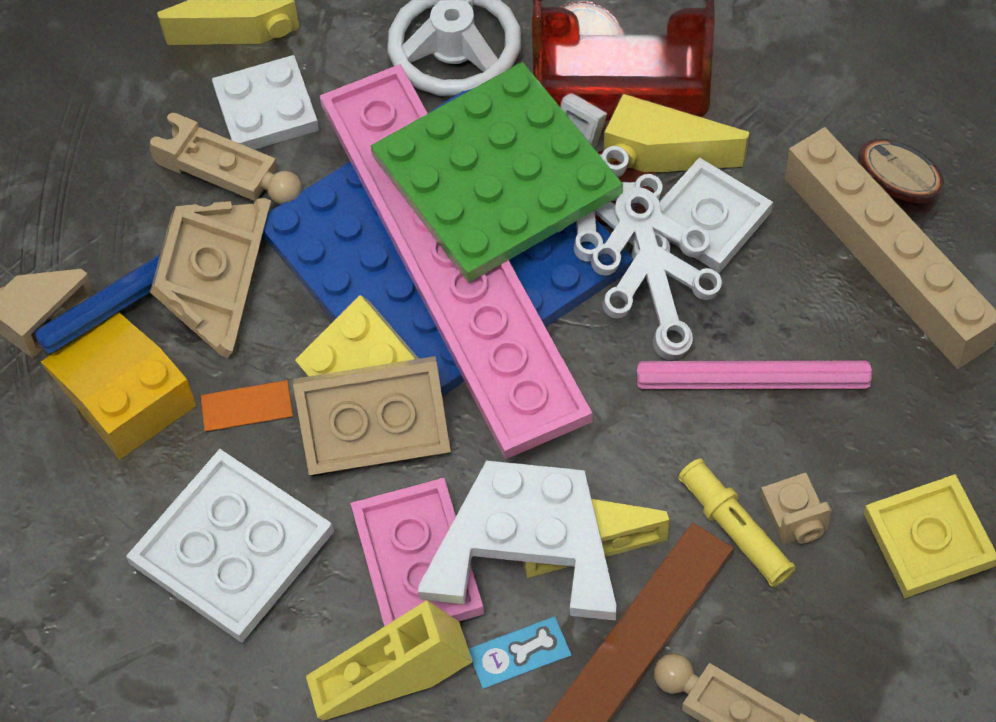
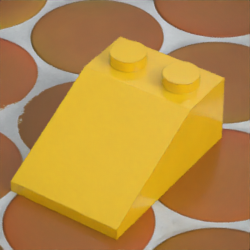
(121, 383)

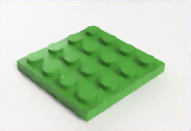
(496, 171)

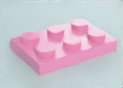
(399, 542)

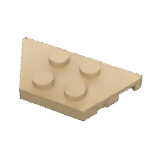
(209, 267)

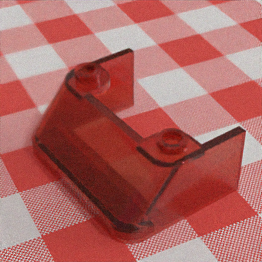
(601, 68)

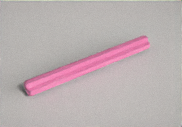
(754, 374)

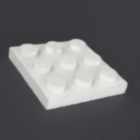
(230, 545)

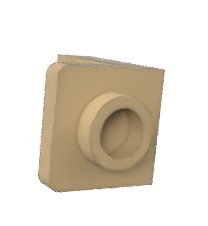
(796, 509)

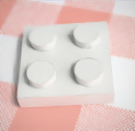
(265, 103)
(720, 206)

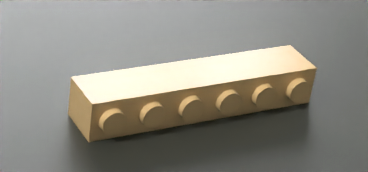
(892, 248)

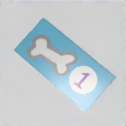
(519, 652)

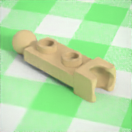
(223, 162)
(718, 695)

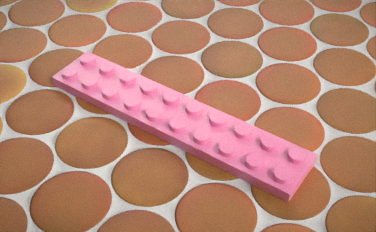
(484, 323)

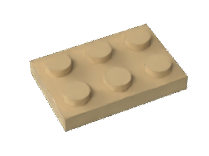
(371, 415)

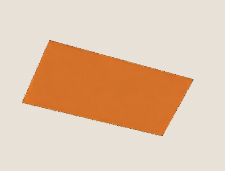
(246, 405)

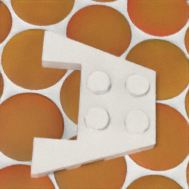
(525, 517)

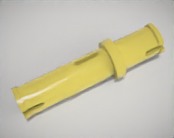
(723, 507)

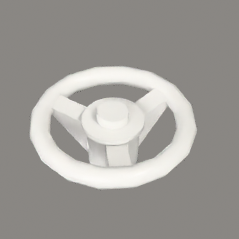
(453, 40)

